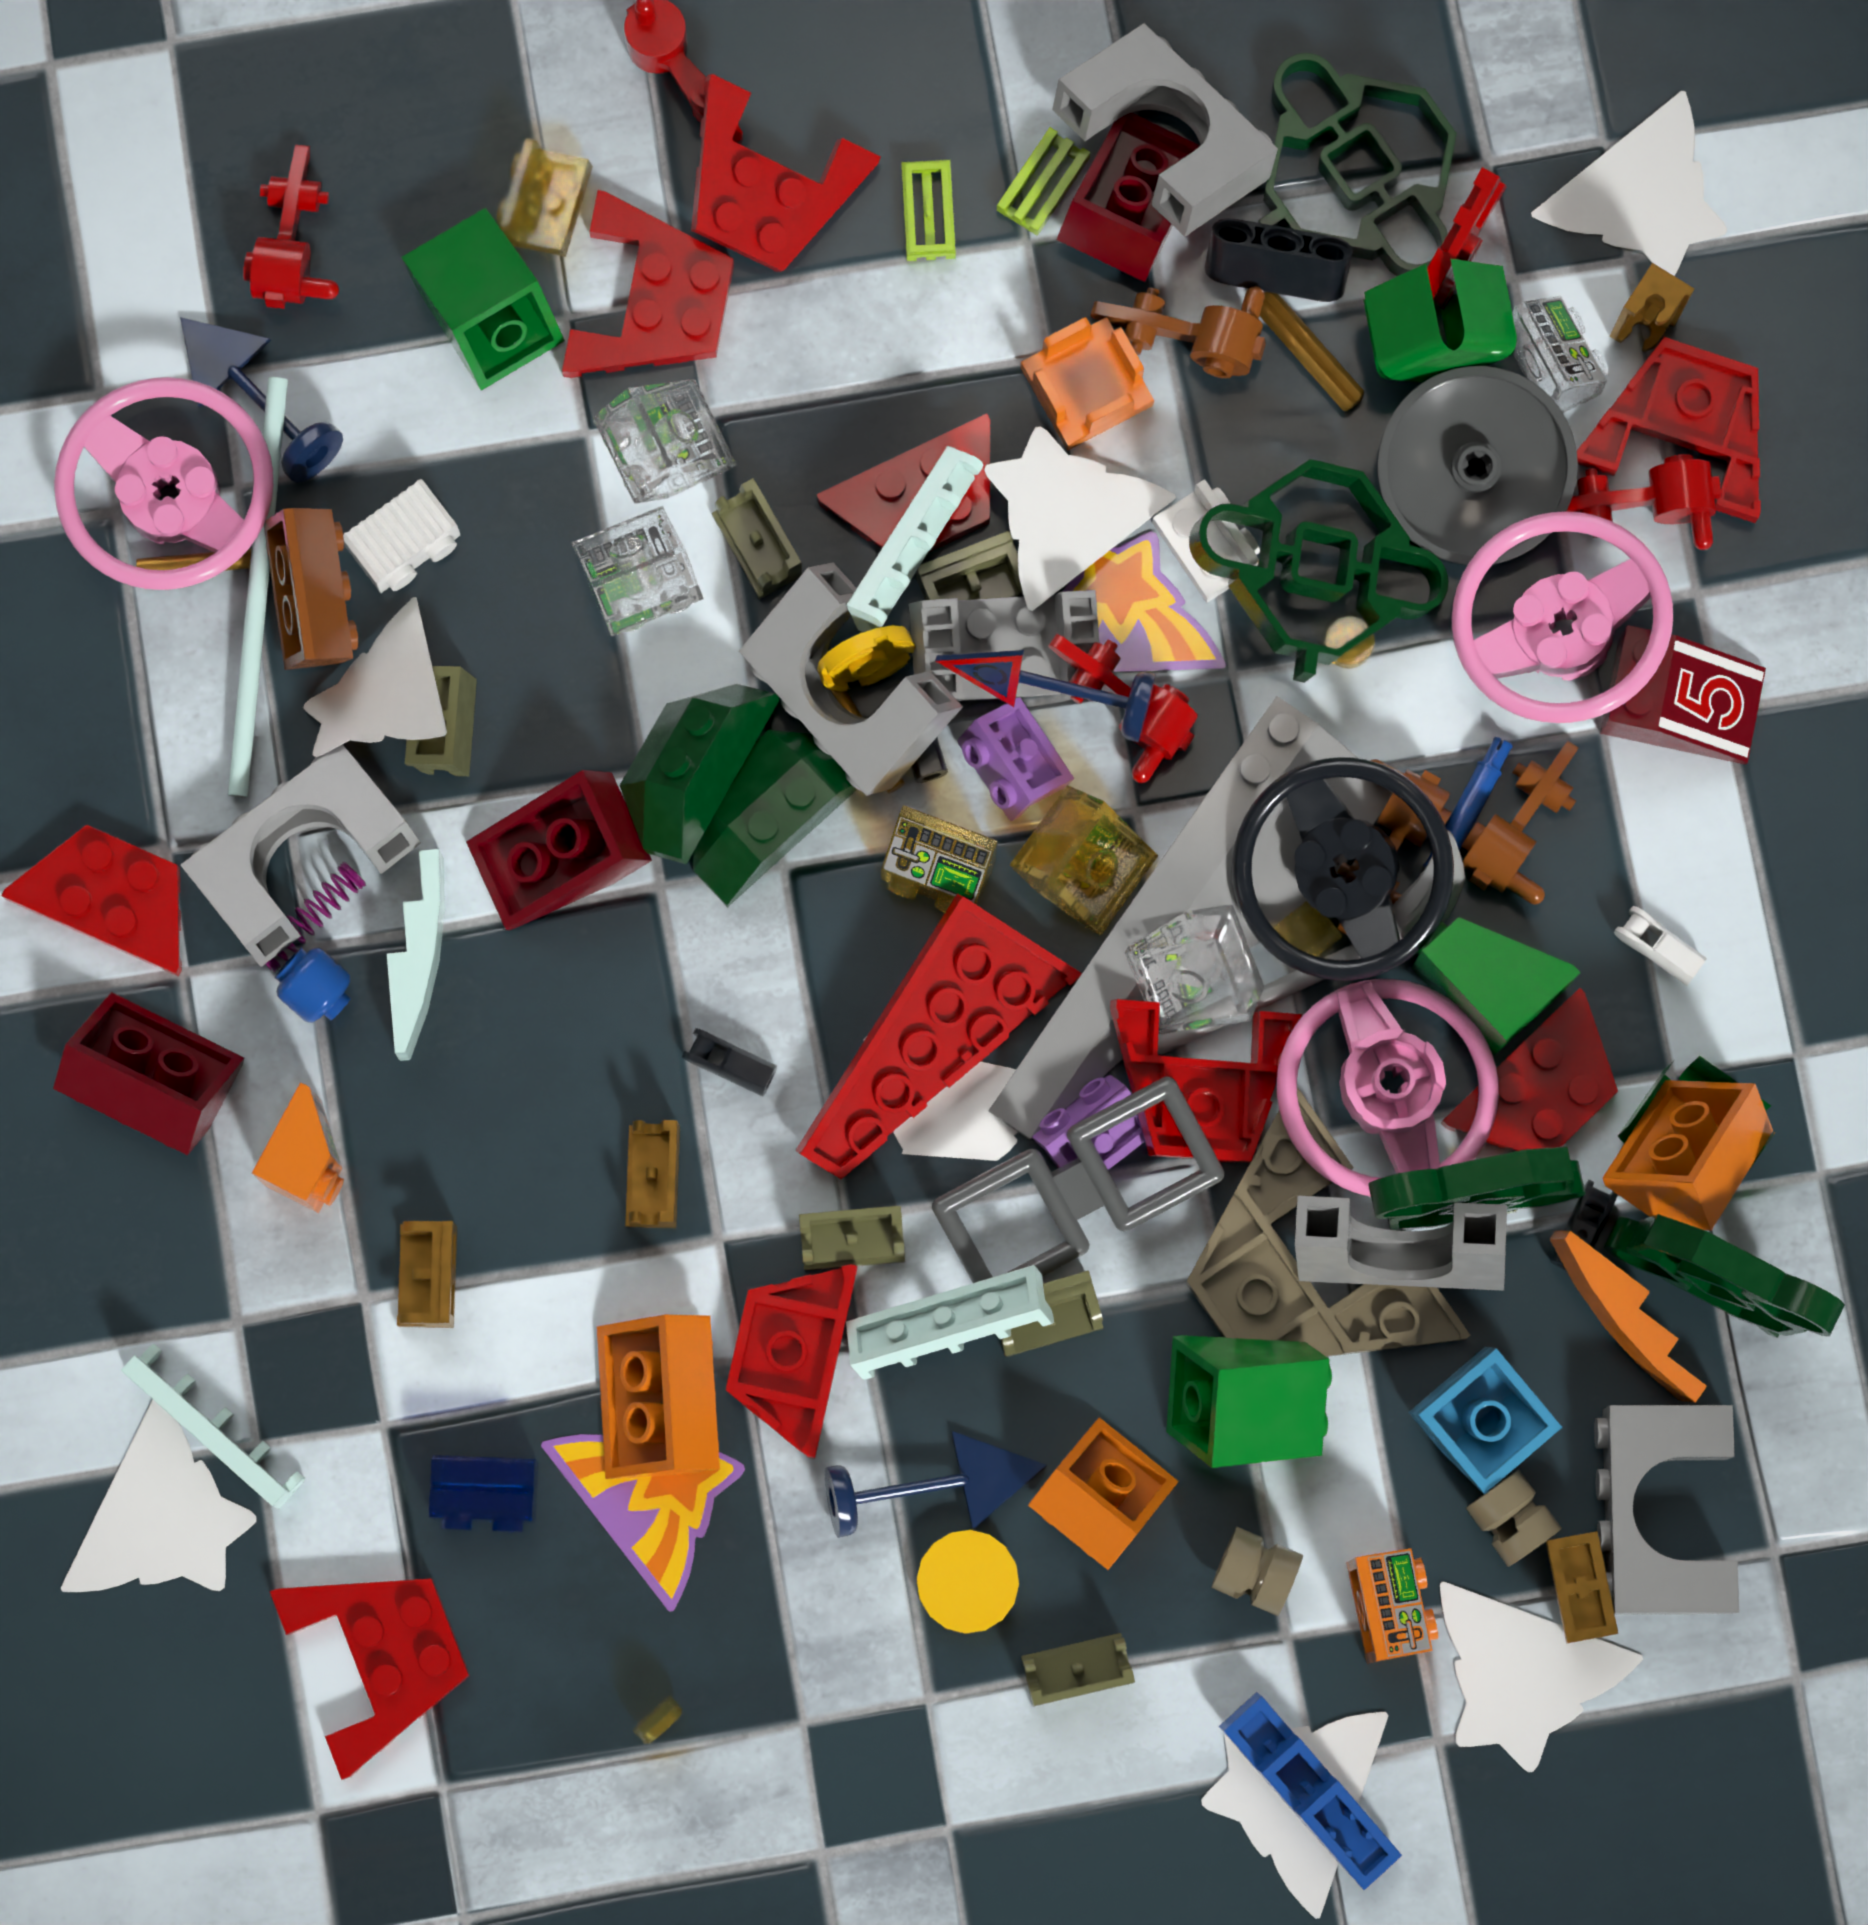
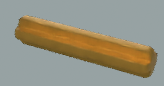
(1310, 352)

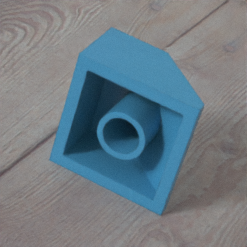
(1485, 1419)

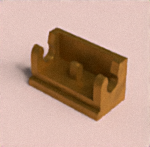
(1654, 303)
(652, 1174)
(427, 1274)
(1581, 1587)

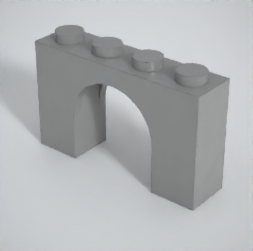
(1148, 75)
(786, 657)
(325, 794)
(1343, 1250)
(1633, 1443)

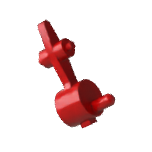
(659, 45)
(281, 266)
(1678, 492)
(1168, 713)

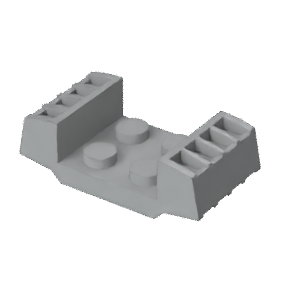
(998, 626)

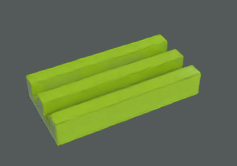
(1064, 147)
(930, 249)

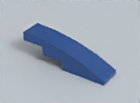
(1310, 1791)

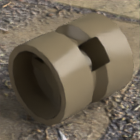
(1511, 1500)
(1257, 1571)

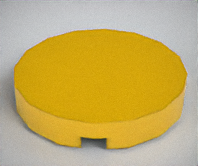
(866, 657)
(967, 1581)

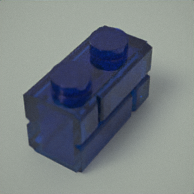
(483, 1490)

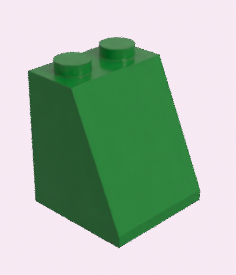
(484, 298)
(1492, 978)
(1247, 1399)

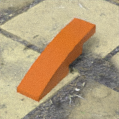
(1616, 1303)

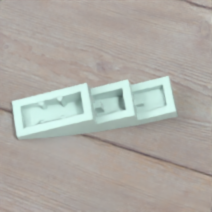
(415, 971)

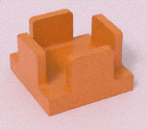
(1087, 380)

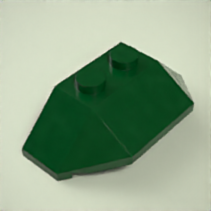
(691, 765)
(768, 810)

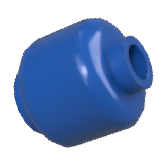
(313, 985)

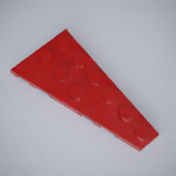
(944, 1019)

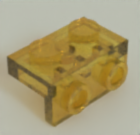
(543, 199)

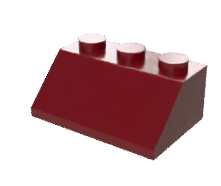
(147, 1073)

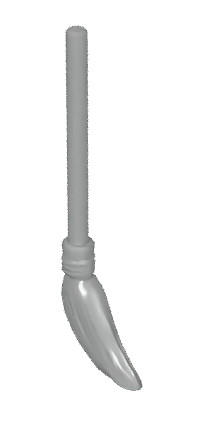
(1407, 912)

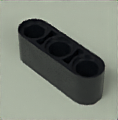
(1278, 260)

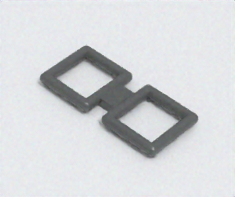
(1084, 1182)

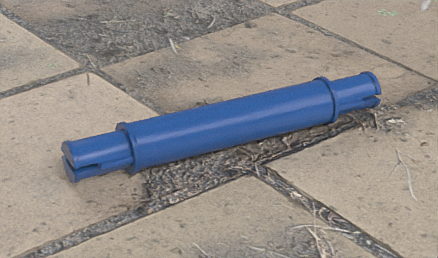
(1476, 792)

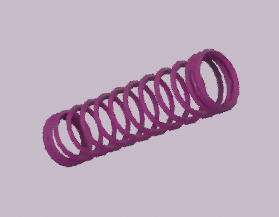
(351, 877)

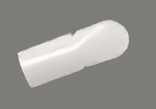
(1667, 952)

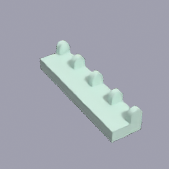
(912, 538)
(947, 1320)
(208, 1431)

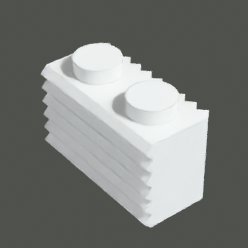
(402, 537)

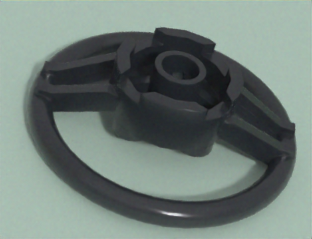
(1326, 834)

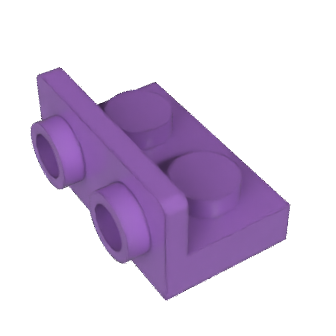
(1014, 758)
(1094, 1097)

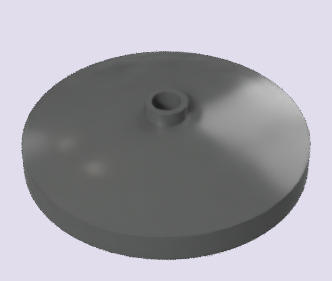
(1486, 418)

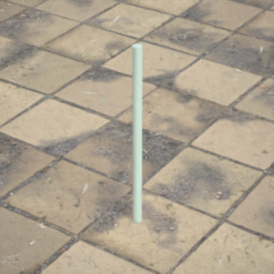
(256, 606)

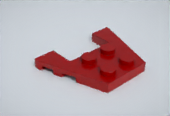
(756, 202)
(1463, 238)
(673, 298)
(1693, 403)
(1224, 1096)
(399, 1648)

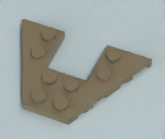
(1252, 1280)

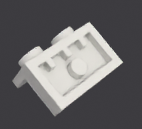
(1223, 537)

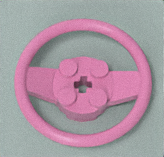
(147, 466)
(1594, 605)
(1377, 1046)

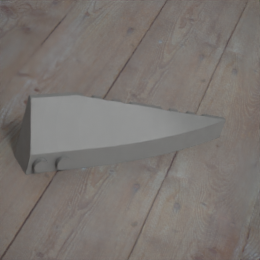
(1191, 876)

